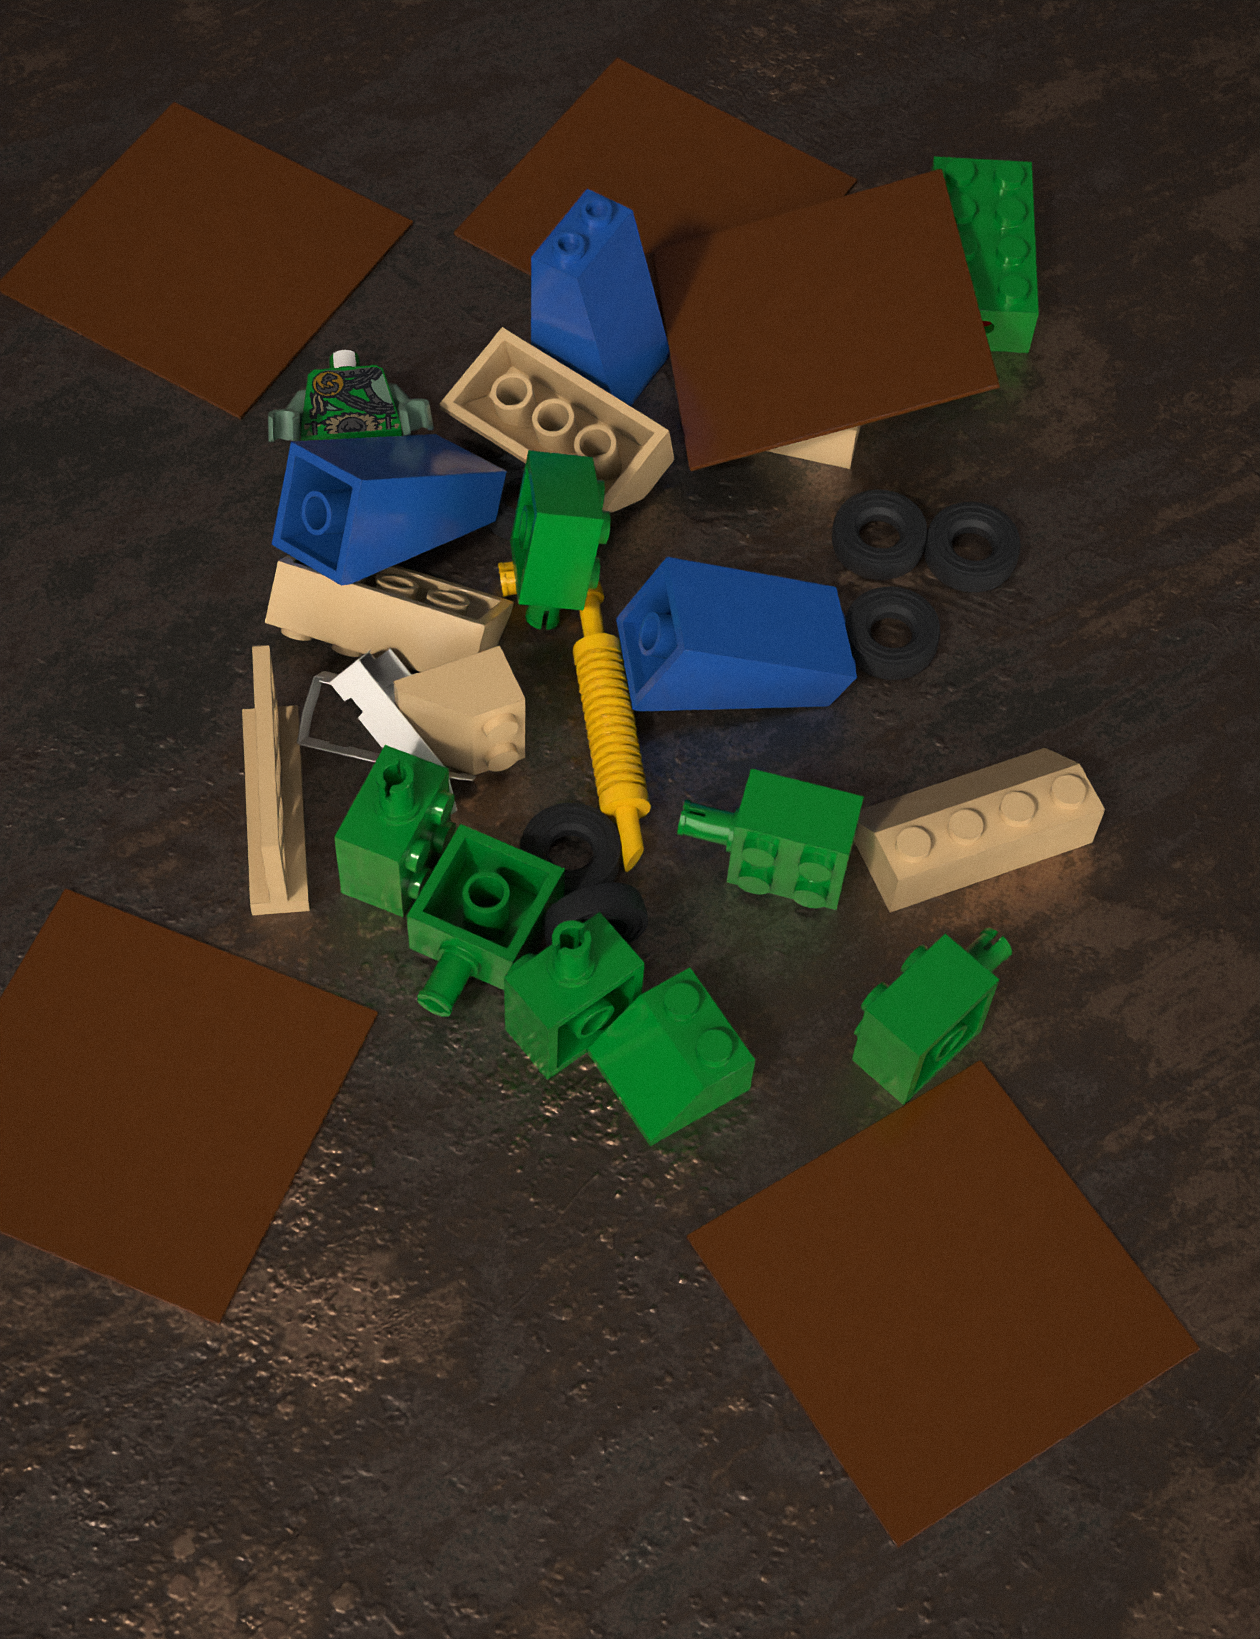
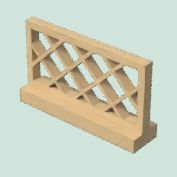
(274, 798)

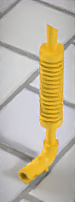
(608, 722)

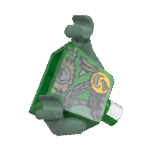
(348, 404)

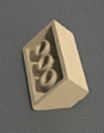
(540, 405)
(396, 608)
(977, 826)

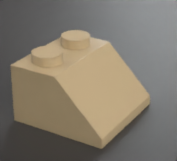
(467, 711)

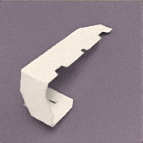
(378, 705)
(305, 740)

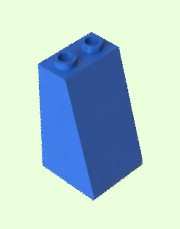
(597, 299)
(380, 501)
(733, 641)

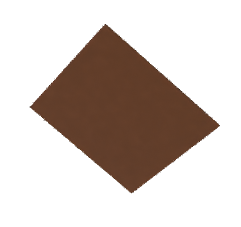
(657, 153)
(205, 258)
(821, 320)
(159, 1100)
(941, 1300)

